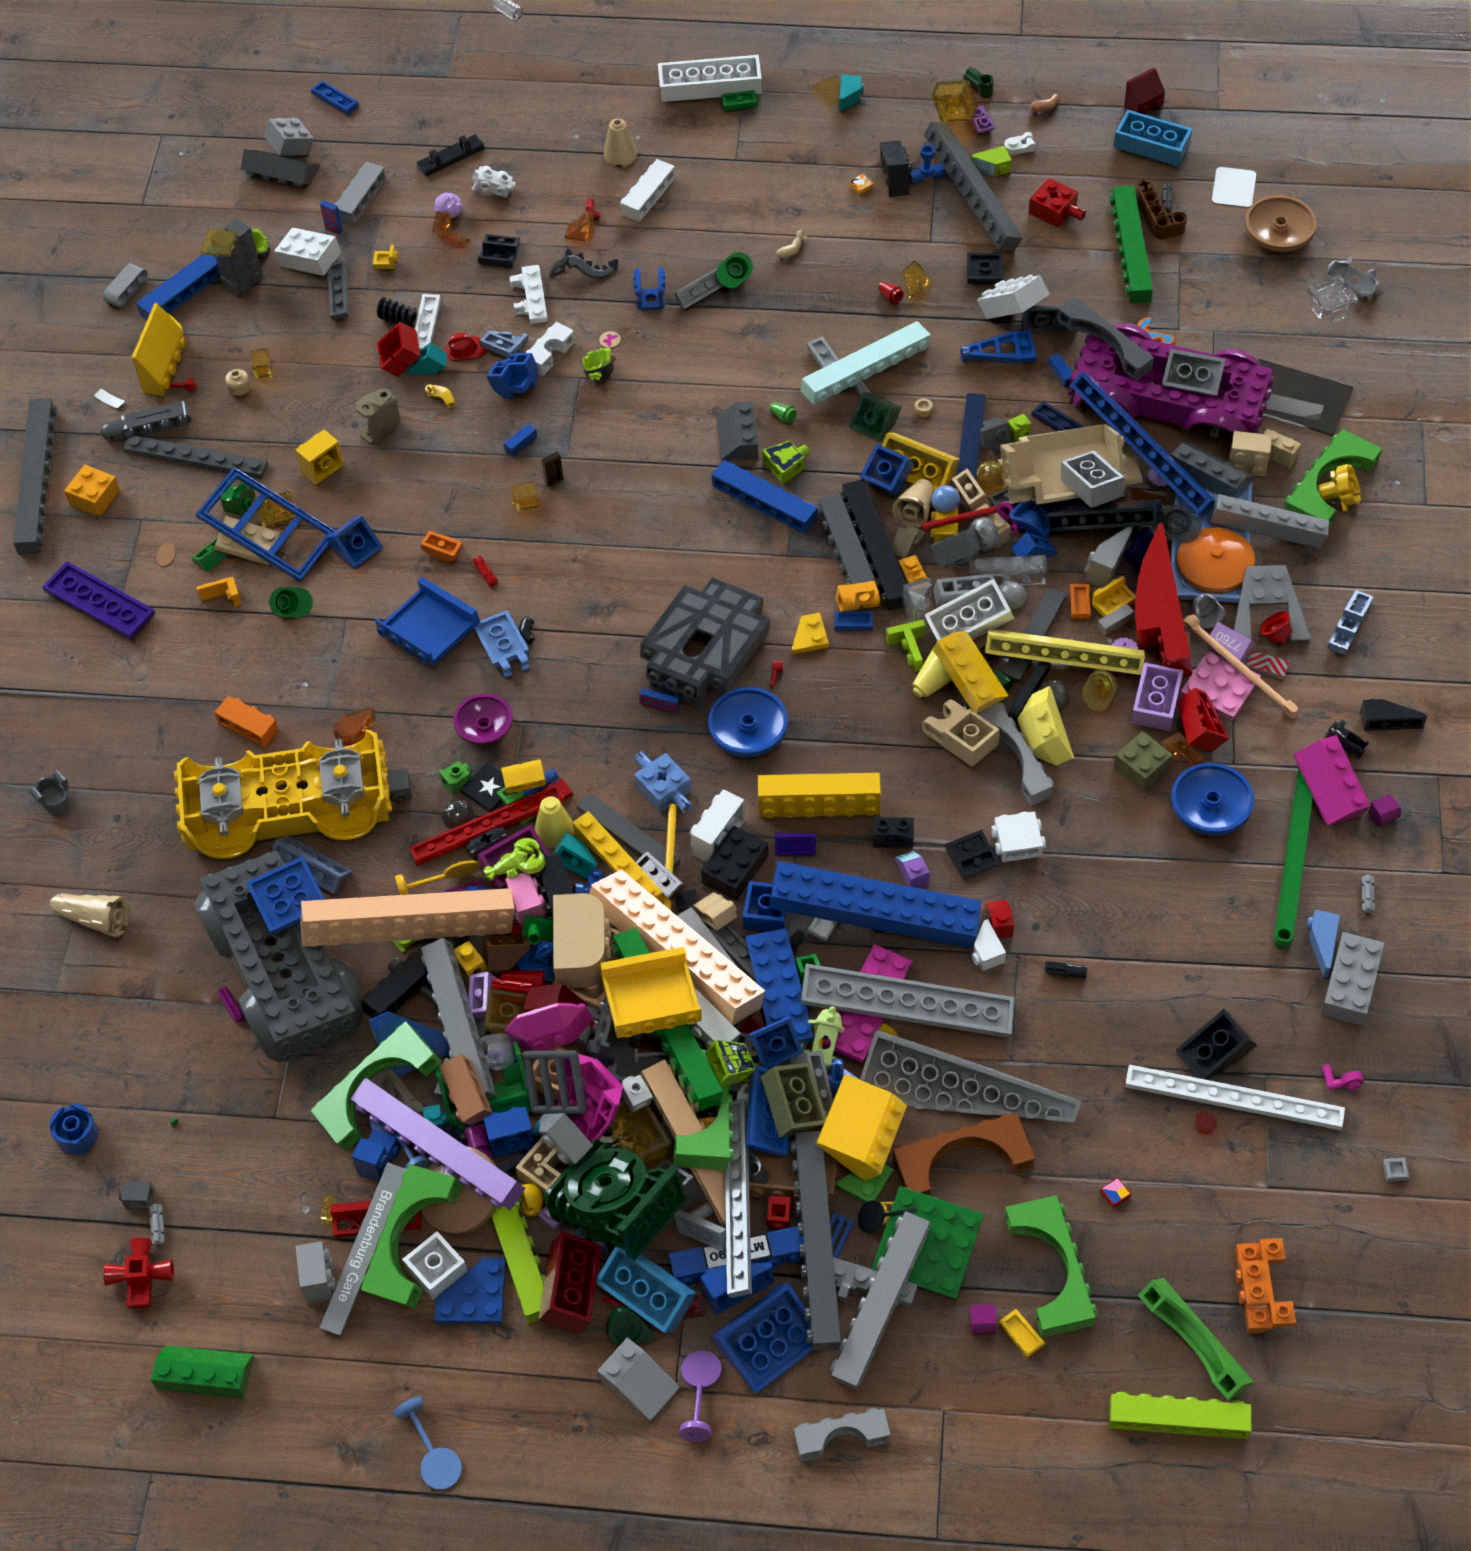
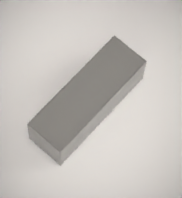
(1115, 619)

